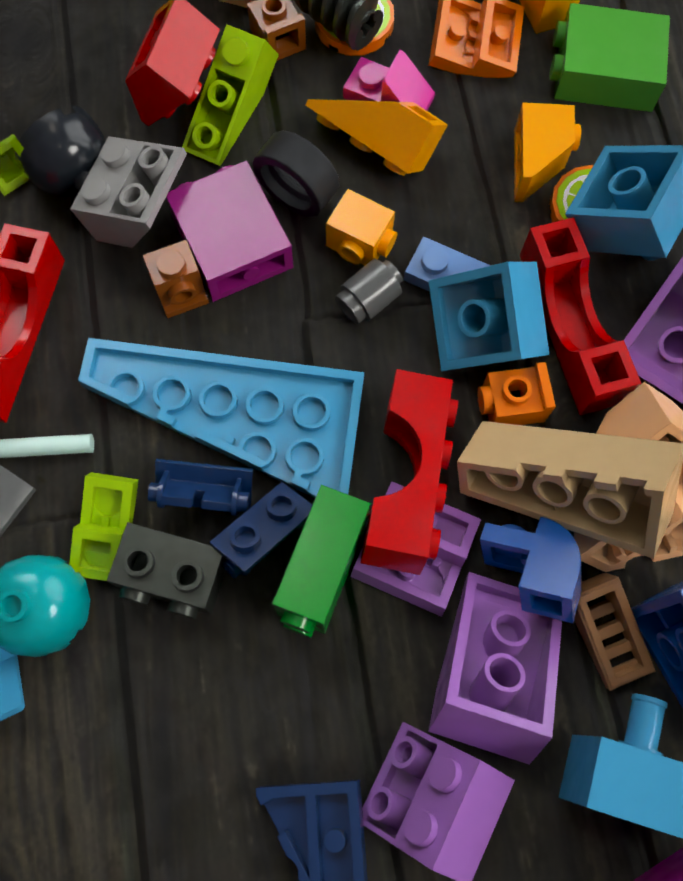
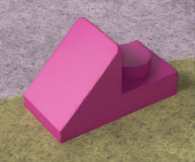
(397, 84)

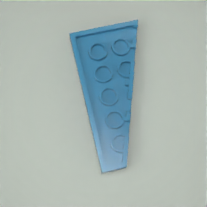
(264, 413)

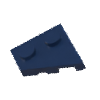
(320, 828)

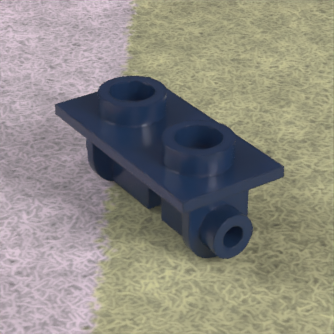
(201, 486)
(261, 529)

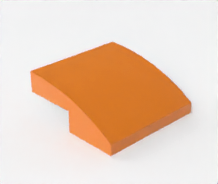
(477, 37)

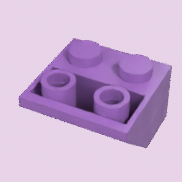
(436, 803)

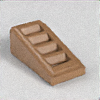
(625, 622)

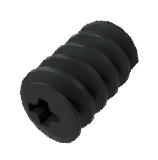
(349, 19)

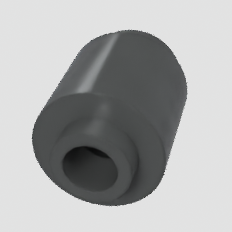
(369, 291)

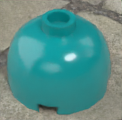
(40, 605)

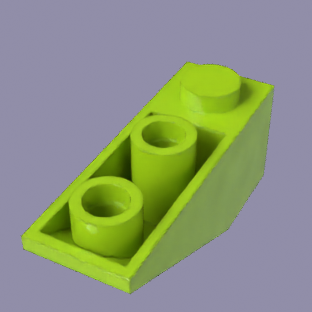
(229, 94)

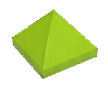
(10, 174)

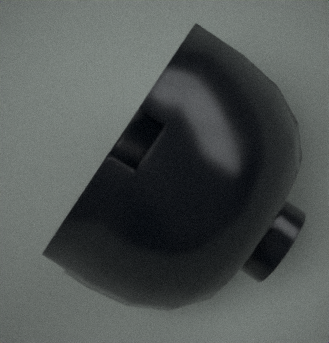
(60, 151)

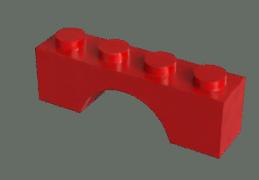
(27, 281)
(592, 361)
(401, 523)

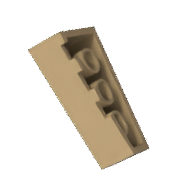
(582, 480)

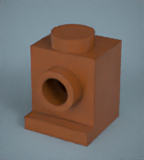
(275, 18)
(176, 278)

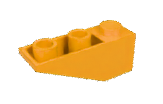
(394, 130)

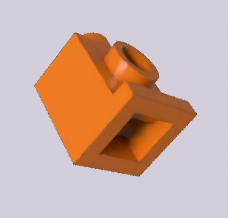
(535, 400)

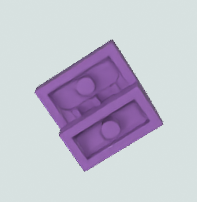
(437, 580)

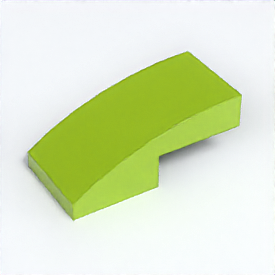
(104, 515)

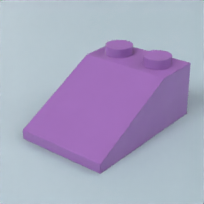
(658, 338)
(498, 673)

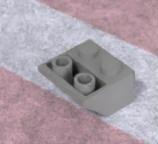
(126, 189)

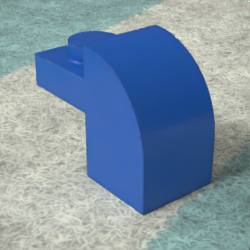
(548, 563)

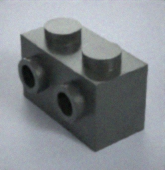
(167, 569)

